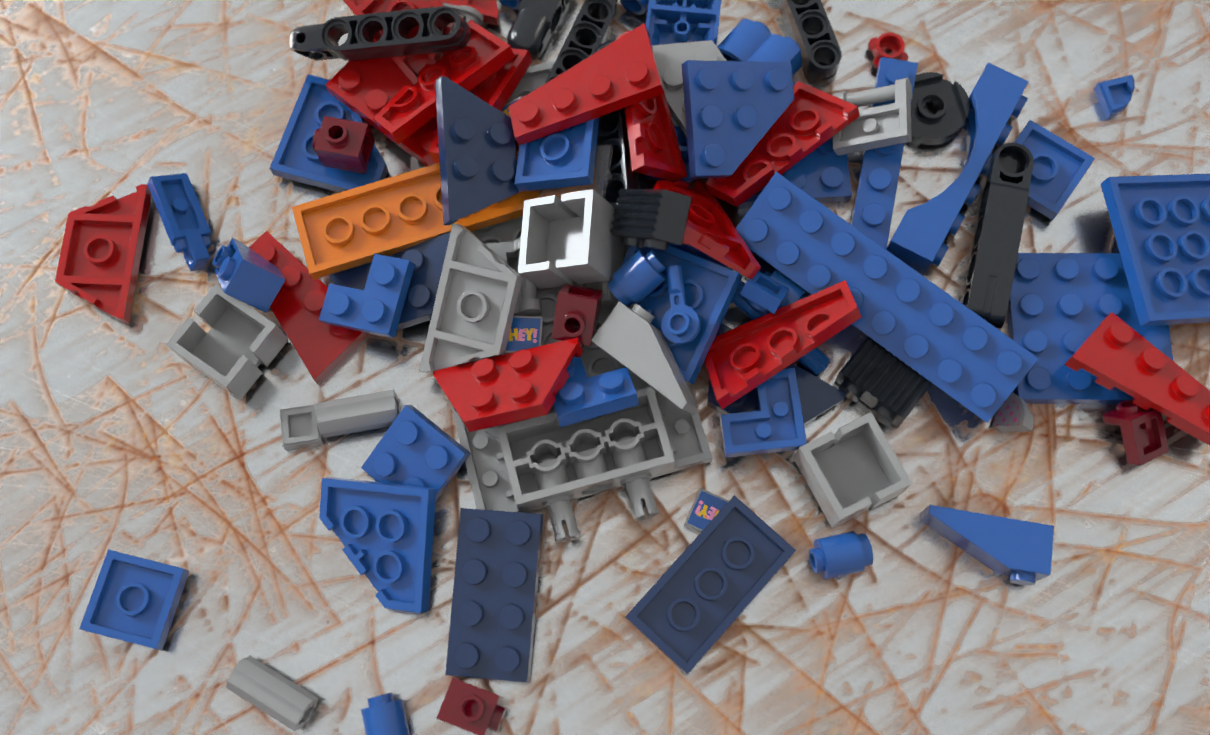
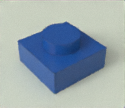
(764, 293)

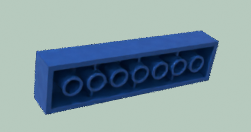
(896, 302)

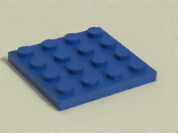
(1163, 244)
(1056, 308)

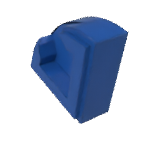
(1114, 95)

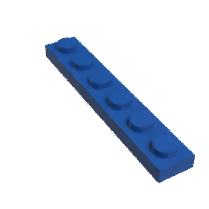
(881, 166)

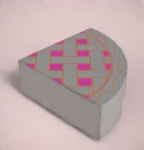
(1013, 416)

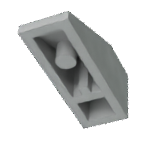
(644, 351)

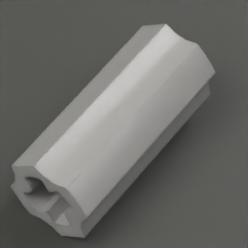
(357, 413)
(272, 693)

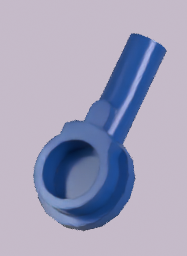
(680, 322)

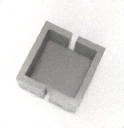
(566, 247)
(233, 346)
(854, 472)

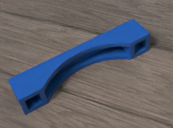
(925, 227)

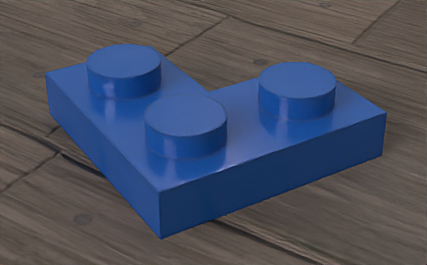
(377, 306)
(593, 396)
(774, 427)

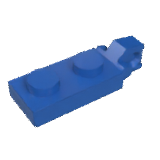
(182, 217)

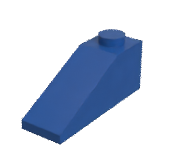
(999, 543)

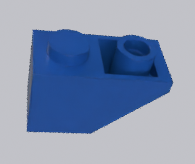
(247, 275)

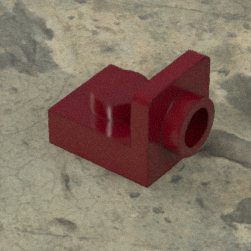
(1141, 431)

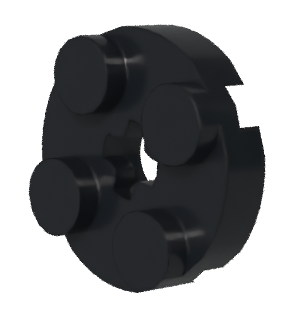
(948, 120)

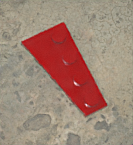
(594, 87)
(800, 129)
(653, 139)
(1138, 368)

